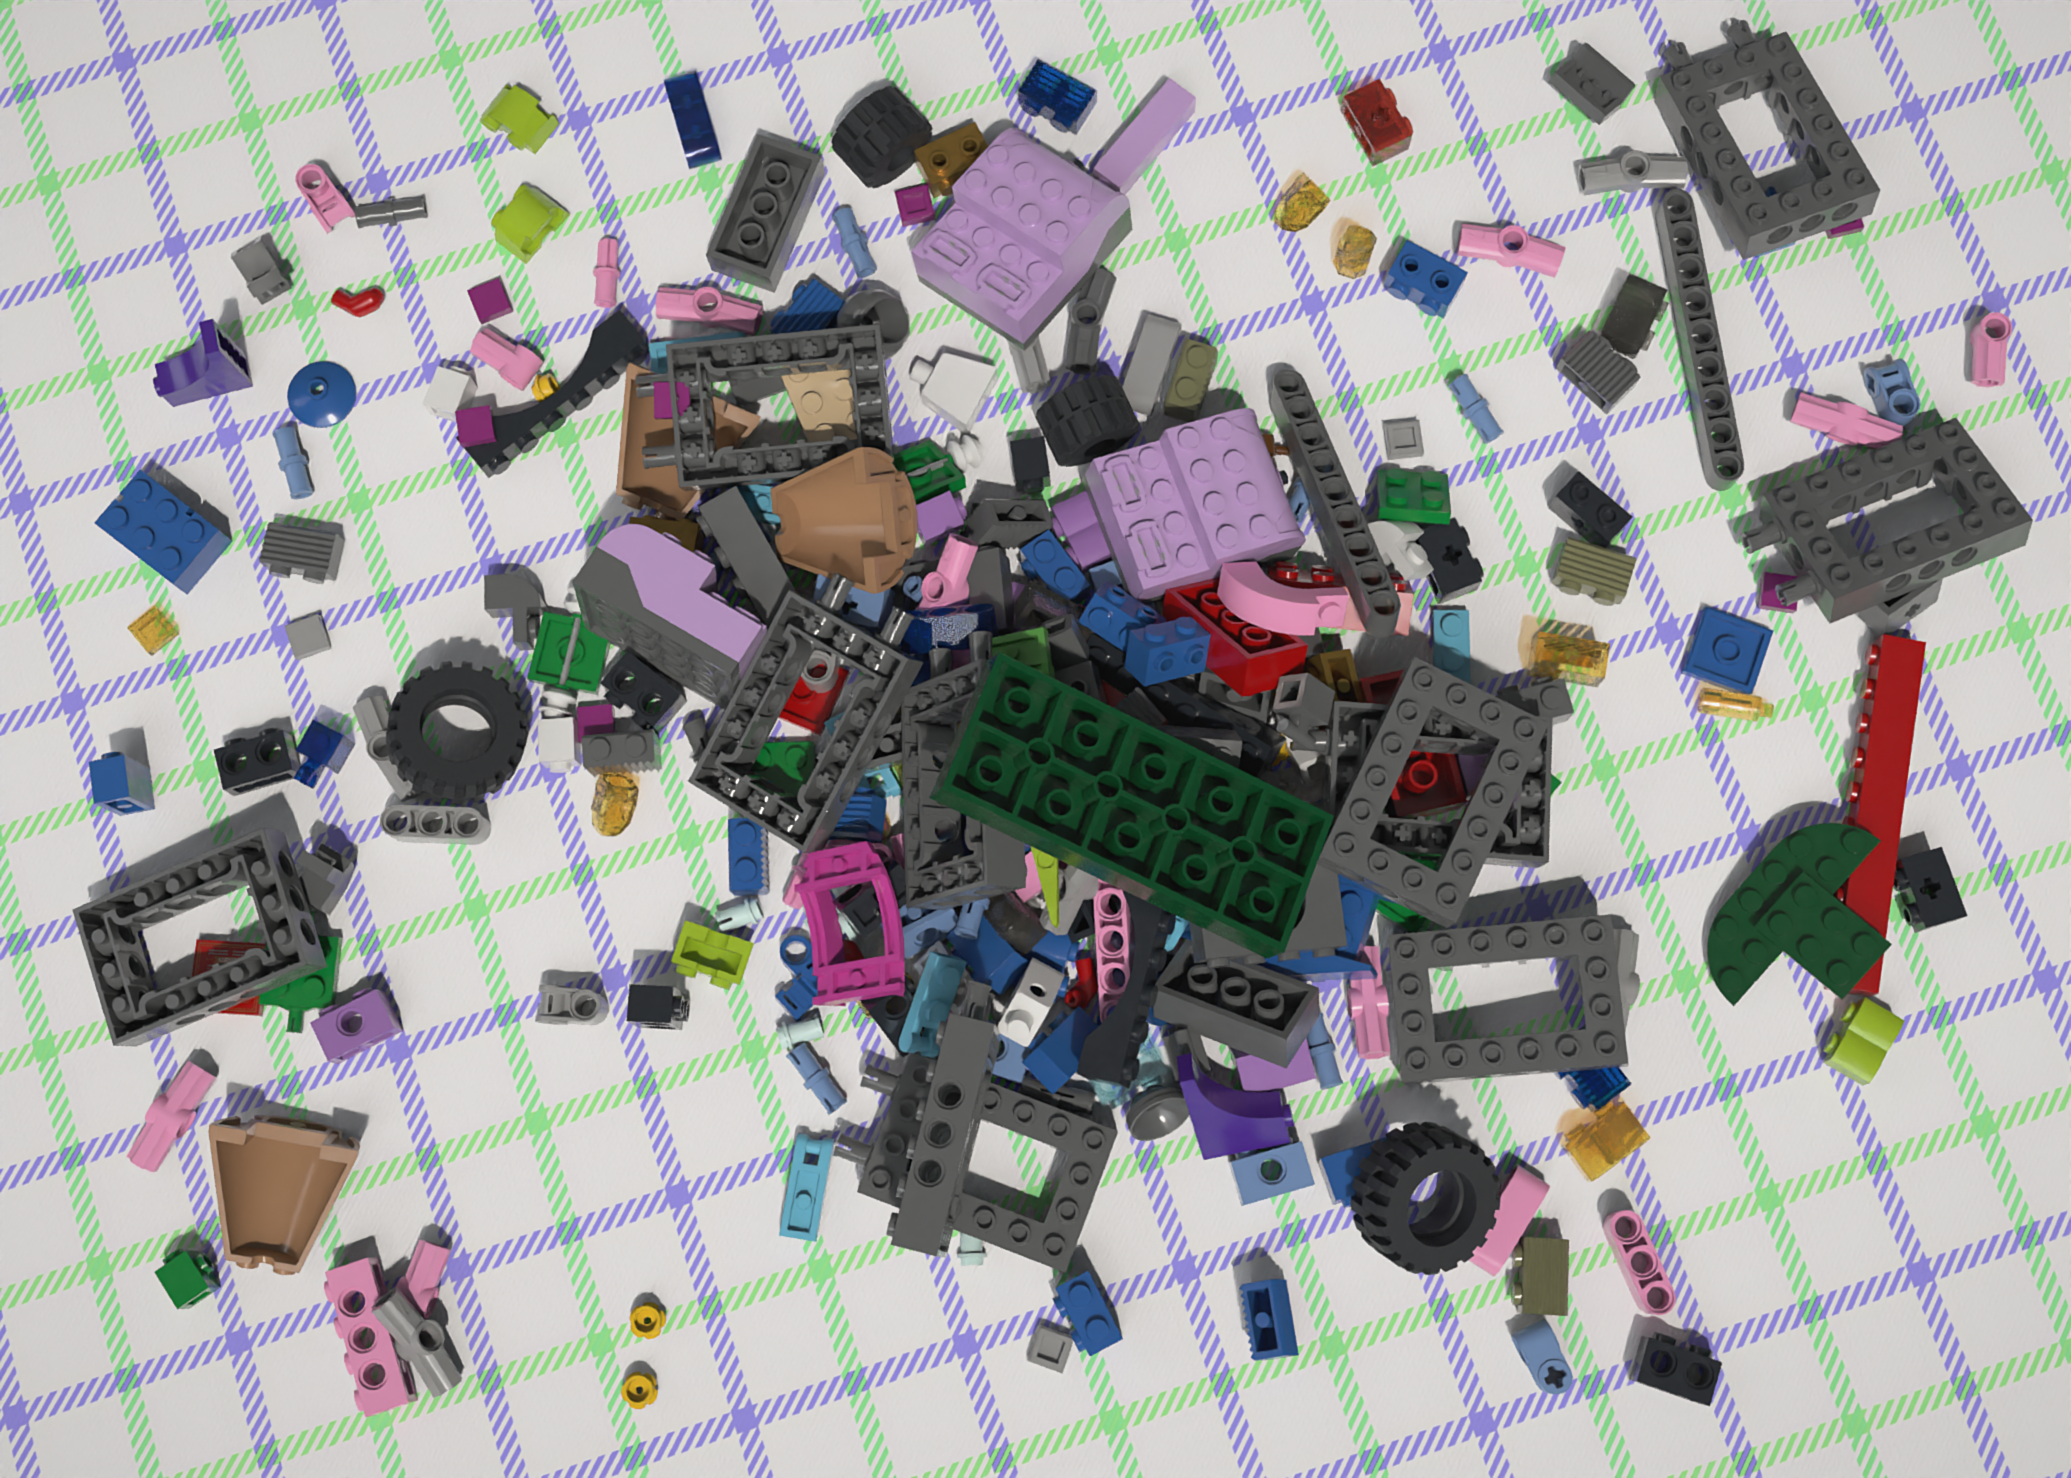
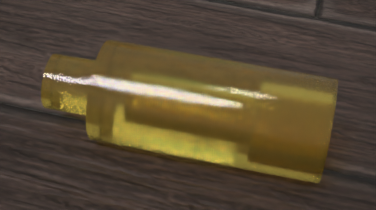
(1733, 705)

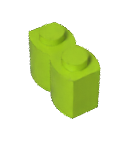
(1862, 1040)

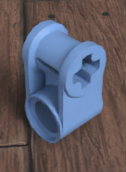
(1891, 387)
(1539, 1351)

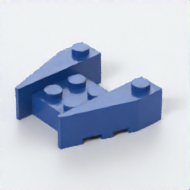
(1358, 913)

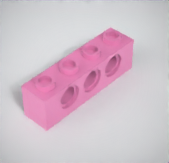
(349, 1324)

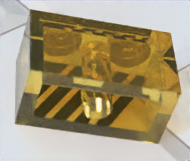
(1568, 658)

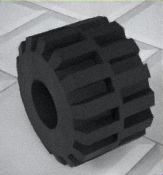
(881, 137)
(1087, 420)

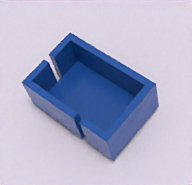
(163, 532)

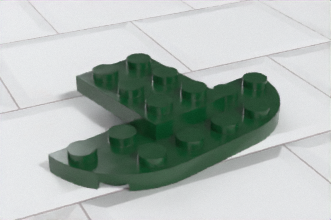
(1792, 910)

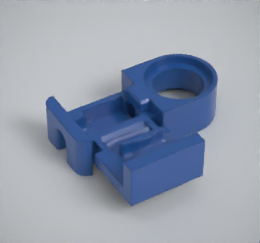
(805, 987)

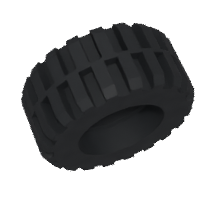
(464, 688)
(1455, 1223)

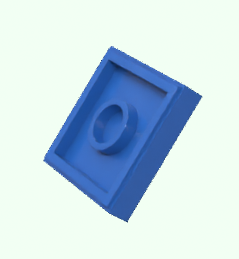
(1727, 651)

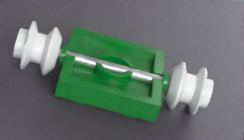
(935, 473)
(567, 659)

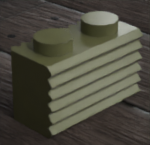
(1190, 381)
(1593, 572)
(1541, 1276)

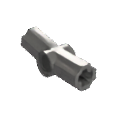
(1085, 337)

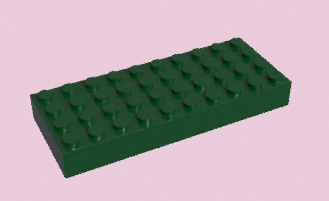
(1132, 806)

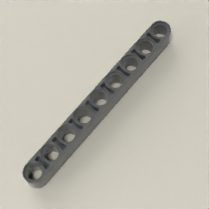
(1695, 354)
(1335, 504)

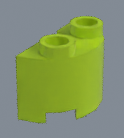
(520, 117)
(527, 222)
(711, 955)

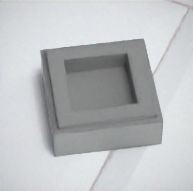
(1403, 439)
(307, 637)
(1050, 1349)

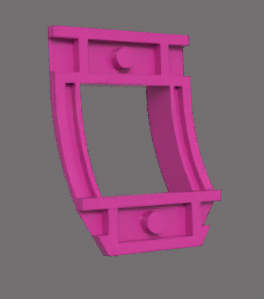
(859, 979)

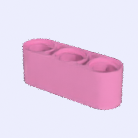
(1518, 1203)
(1654, 1273)

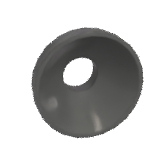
(1156, 1112)

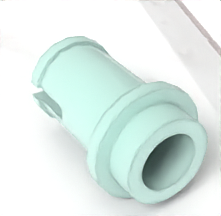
(741, 914)
(799, 1032)
(971, 1250)

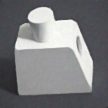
(955, 388)
(1026, 1011)

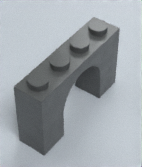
(987, 580)
(1316, 929)

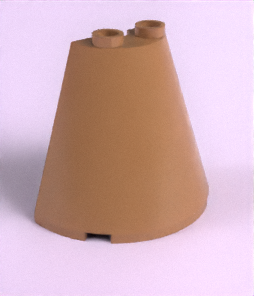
(660, 485)
(848, 519)
(276, 1186)

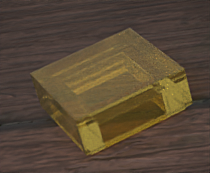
(153, 630)

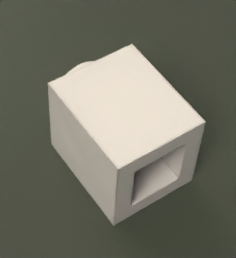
(449, 392)
(559, 744)

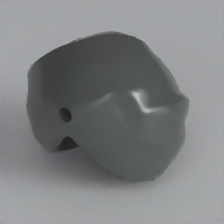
(881, 308)

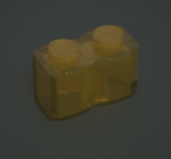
(1605, 1140)

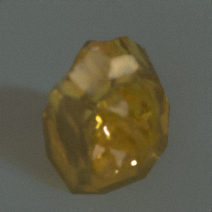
(1300, 204)
(1354, 251)
(613, 803)

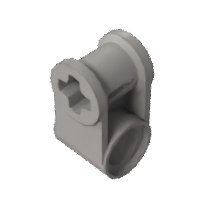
(564, 1006)

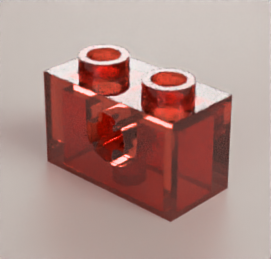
(1377, 139)

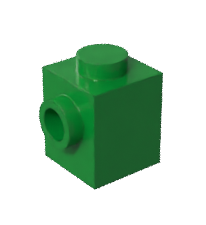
(187, 1277)

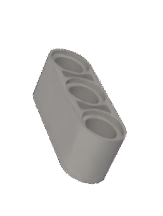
(1150, 363)
(420, 817)

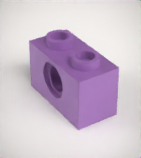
(940, 518)
(378, 1025)

